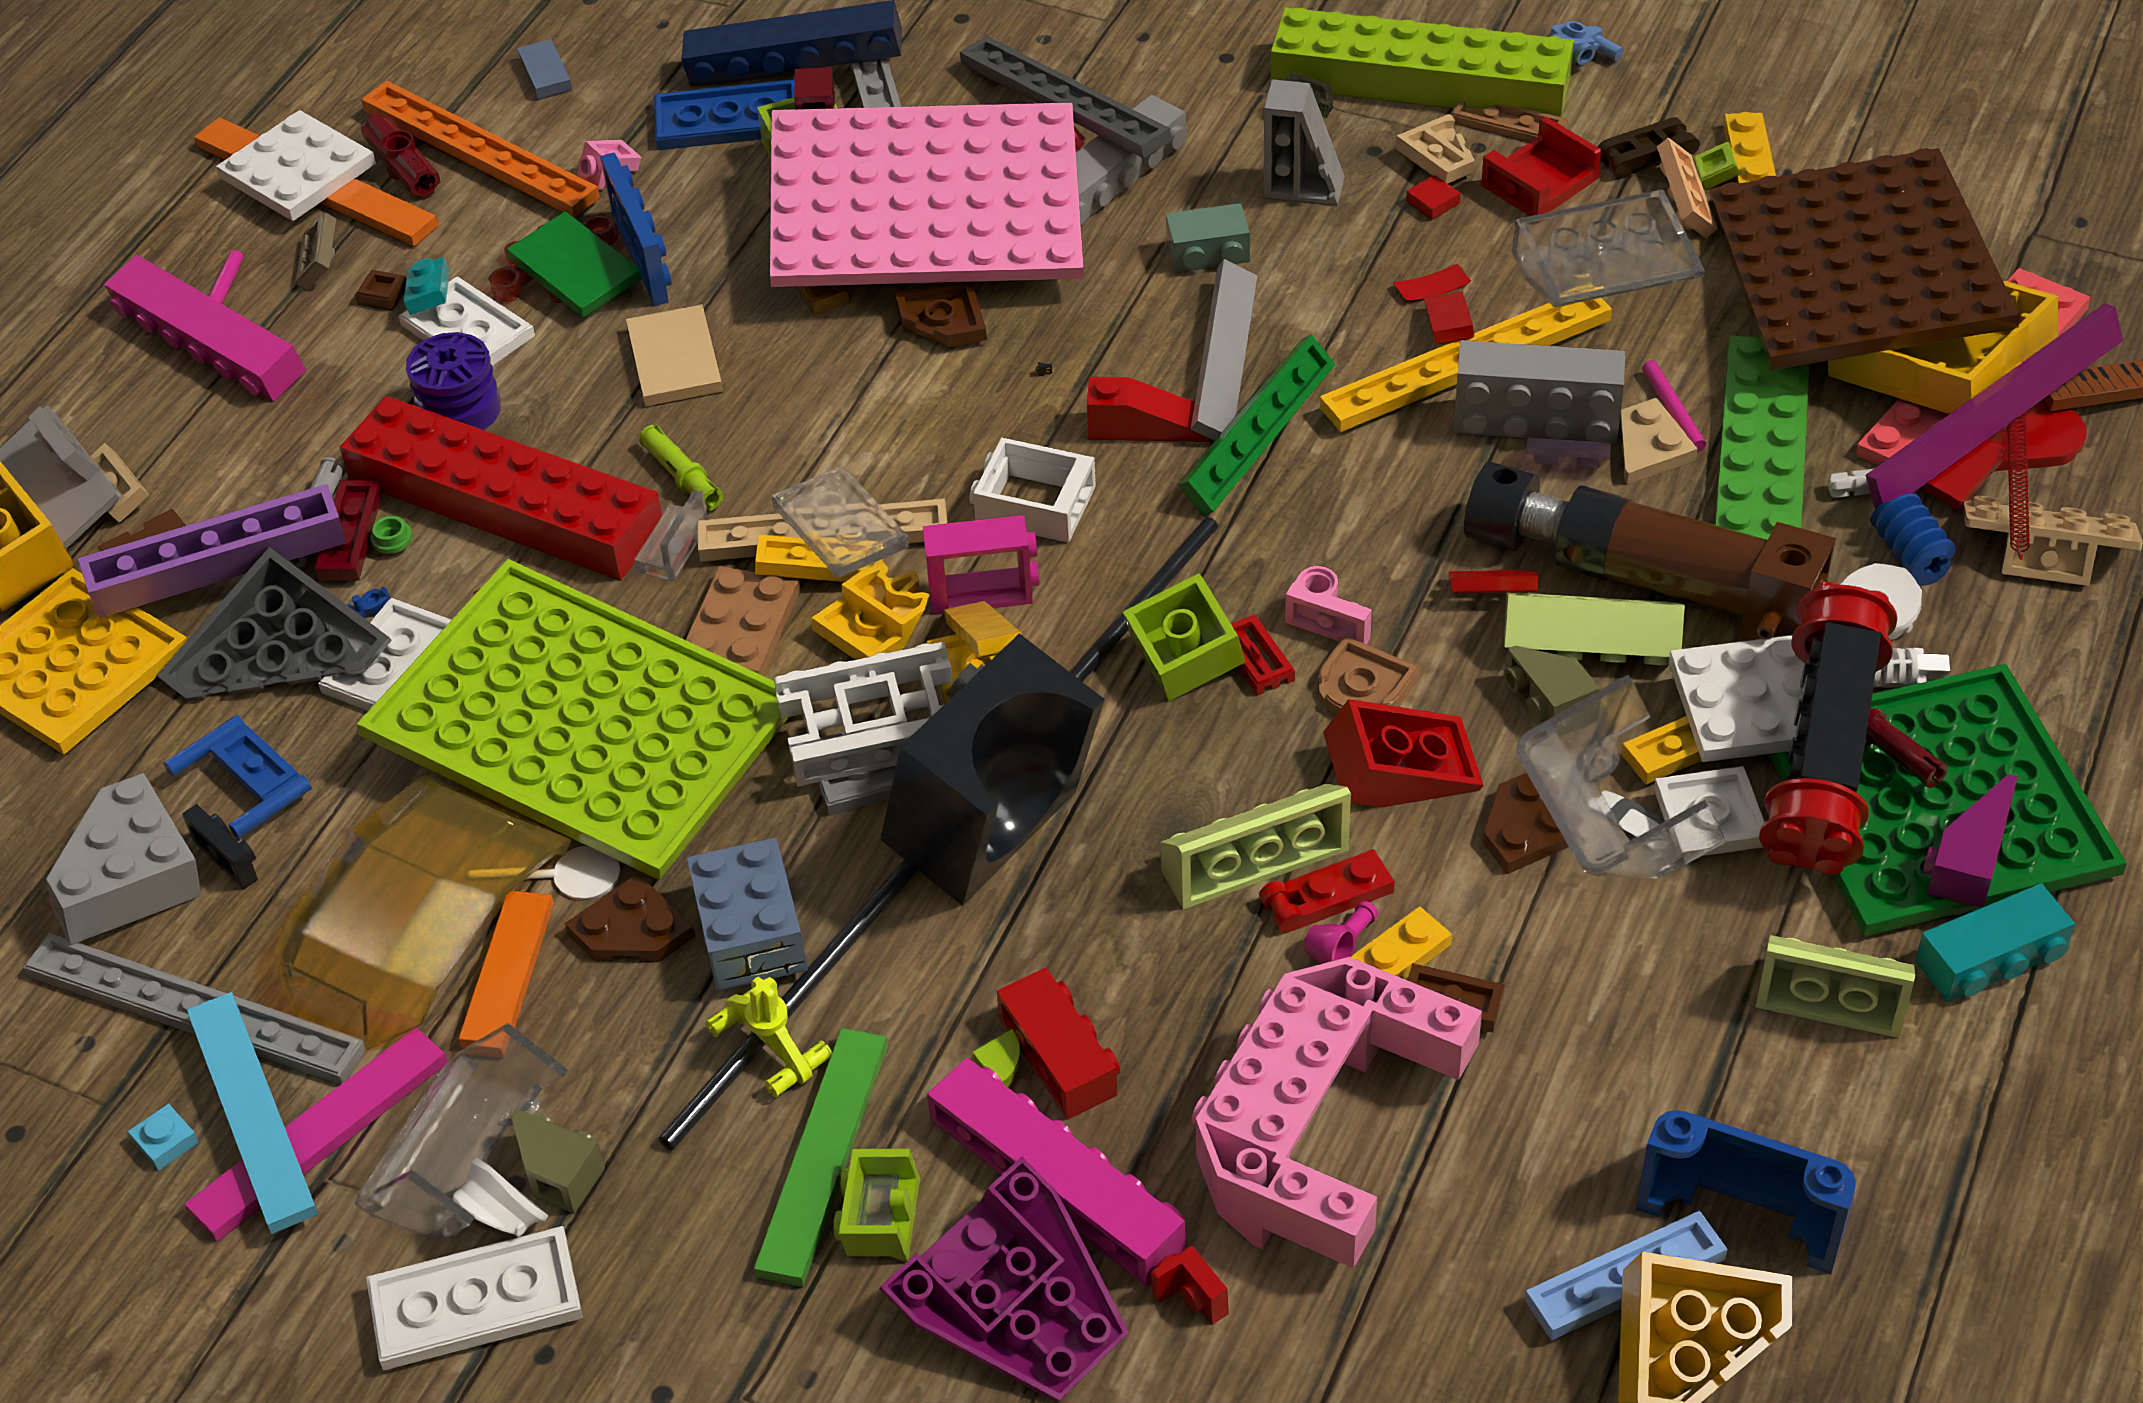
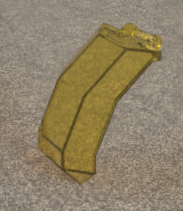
(403, 907)

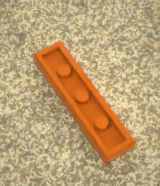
(507, 965)

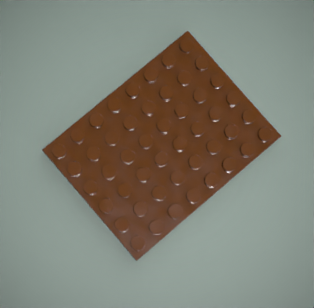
(1860, 259)

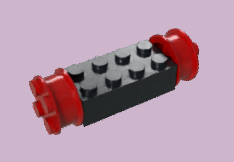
(1817, 806)

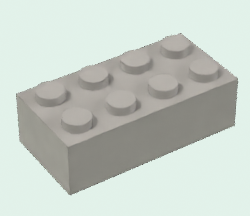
(1539, 391)

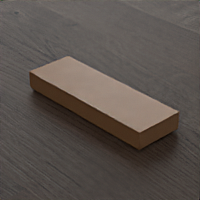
(1504, 120)

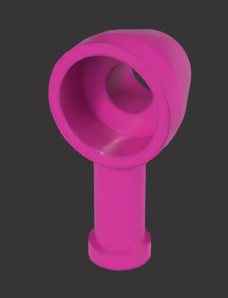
(1337, 941)

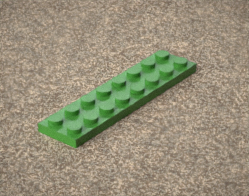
(1761, 441)

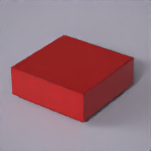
(1433, 197)

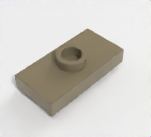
(316, 251)

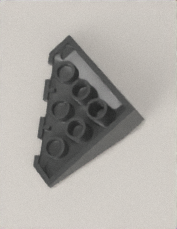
(271, 632)

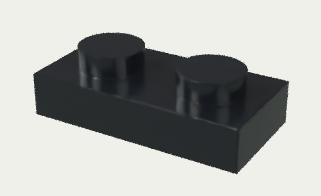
(214, 840)

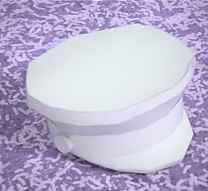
(1897, 585)
(497, 1201)

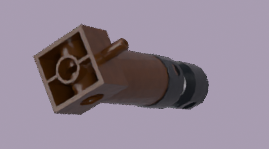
(1655, 548)

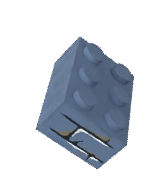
(747, 914)

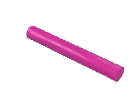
(226, 276)
(1672, 403)

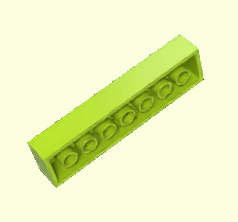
(1423, 61)

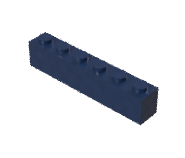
(792, 43)

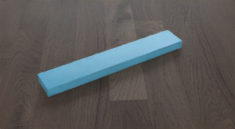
(252, 1113)

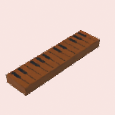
(2099, 386)

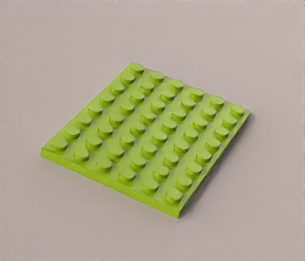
(579, 717)

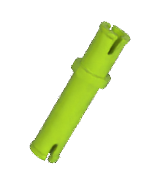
(687, 474)

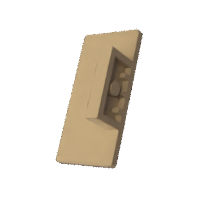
(2060, 542)

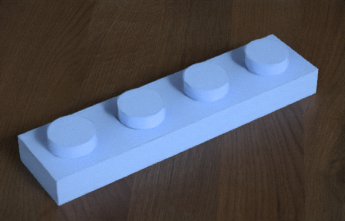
(1597, 1285)

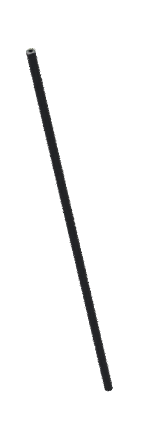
(905, 871)

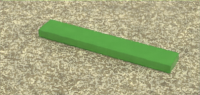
(821, 1158)

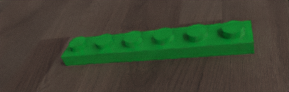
(1256, 425)

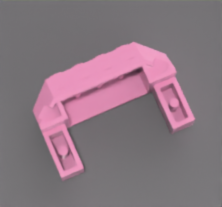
(1280, 1077)

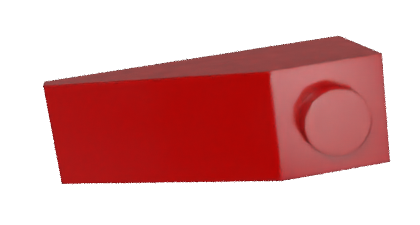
(1137, 412)

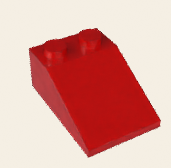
(1400, 754)

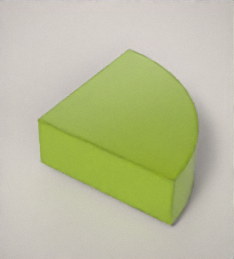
(1001, 1056)

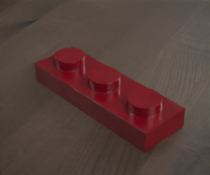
(357, 509)

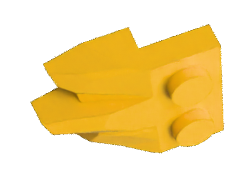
(873, 613)

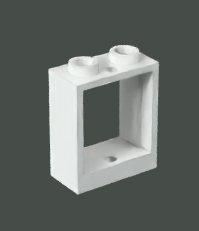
(1039, 464)

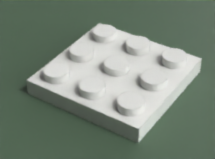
(296, 165)
(1739, 696)

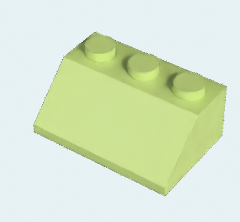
(1835, 986)

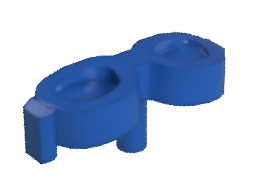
(370, 602)

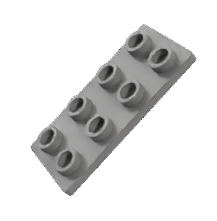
(58, 475)

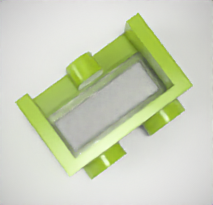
(878, 1203)

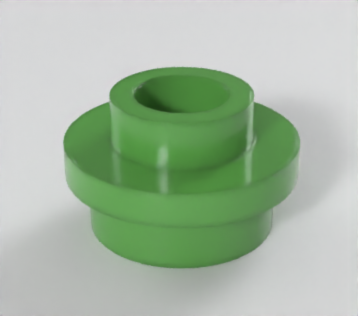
(391, 535)

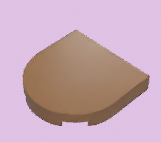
(1364, 675)

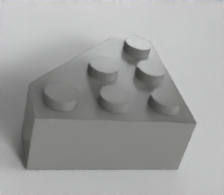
(121, 863)

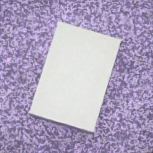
(473, 314)
(410, 633)

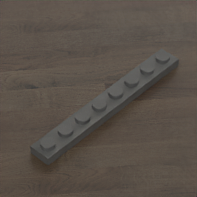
(1045, 85)

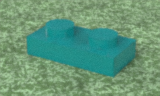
(426, 285)

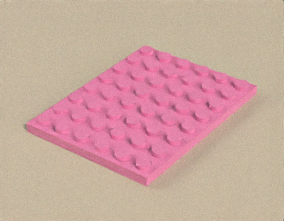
(924, 195)

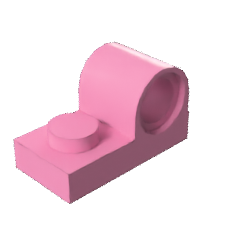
(1315, 607)

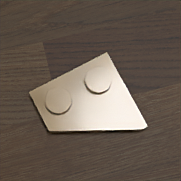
(1652, 441)

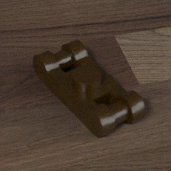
(1639, 146)

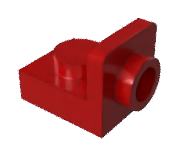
(1195, 1281)

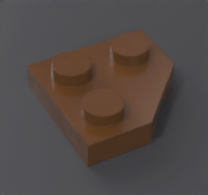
(942, 313)
(1521, 826)
(630, 923)

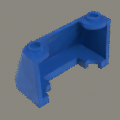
(1704, 1153)

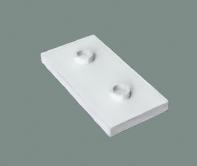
(473, 1298)

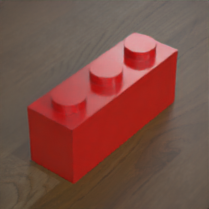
(1058, 1042)

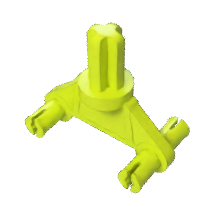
(766, 1017)

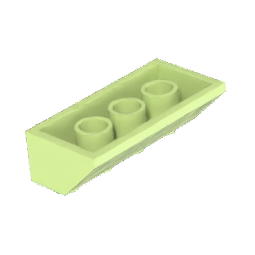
(1594, 626)
(1257, 844)

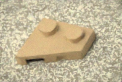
(1437, 149)

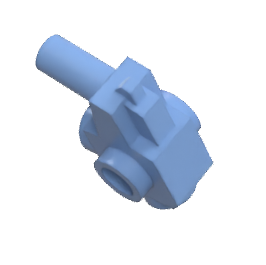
(1586, 41)

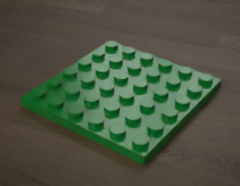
(1982, 733)

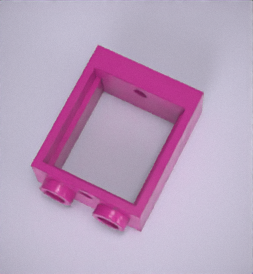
(976, 538)

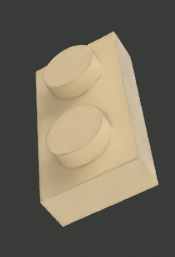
(123, 479)

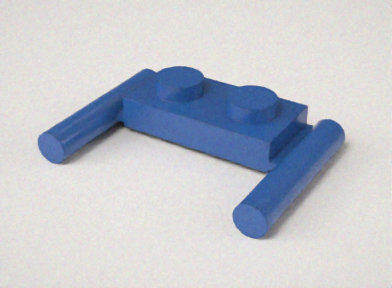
(250, 764)

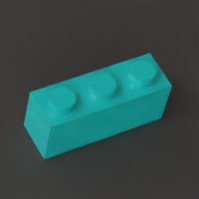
(1995, 943)

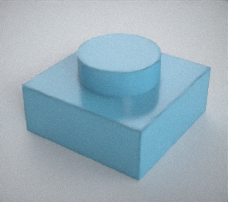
(163, 1137)

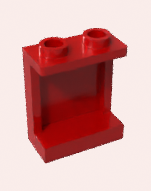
(1543, 170)

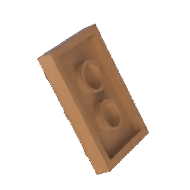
(744, 616)

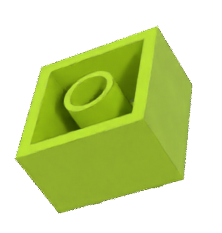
(1184, 637)

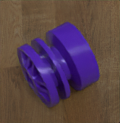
(454, 379)

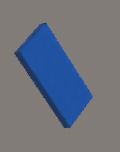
(714, 114)

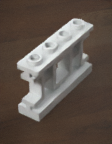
(869, 743)

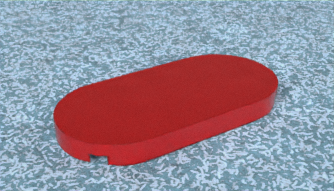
(2051, 437)

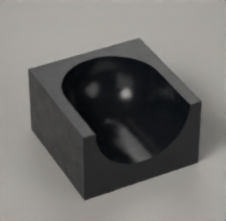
(990, 768)

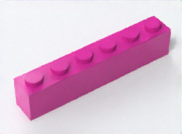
(204, 328)
(1102, 1202)

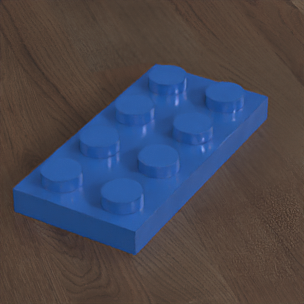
(636, 228)

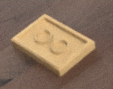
(674, 355)

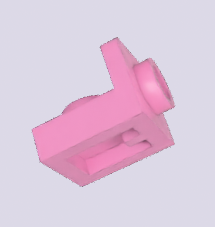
(590, 162)

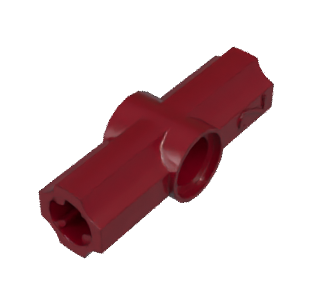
(400, 155)

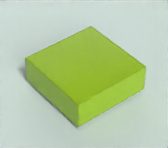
(1716, 165)

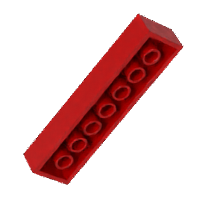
(503, 487)

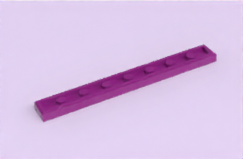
(1996, 406)

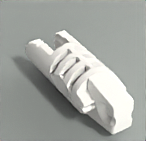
(1911, 667)

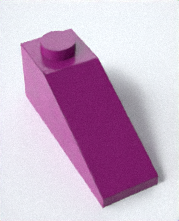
(1970, 848)

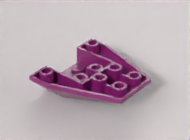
(1014, 1288)

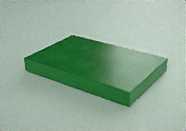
(574, 264)

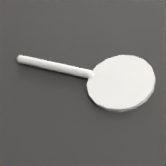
(583, 874)

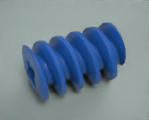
(1914, 538)

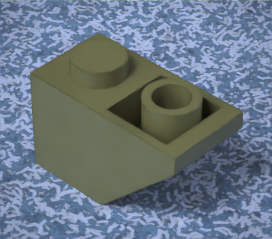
(1547, 681)
(557, 1161)

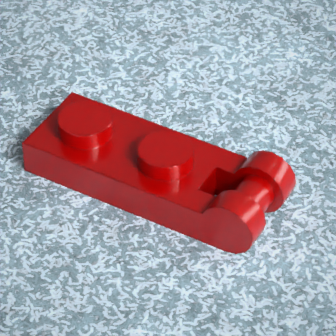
(1327, 891)

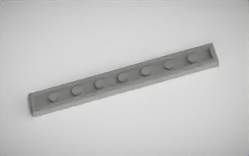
(166, 997)

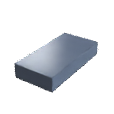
(544, 69)

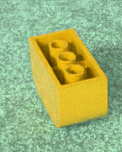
(28, 545)

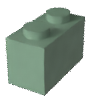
(1207, 237)

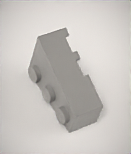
(1298, 148)

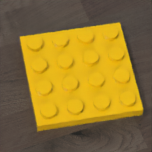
(72, 669)

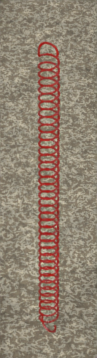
(2011, 499)

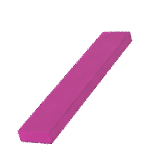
(325, 1126)

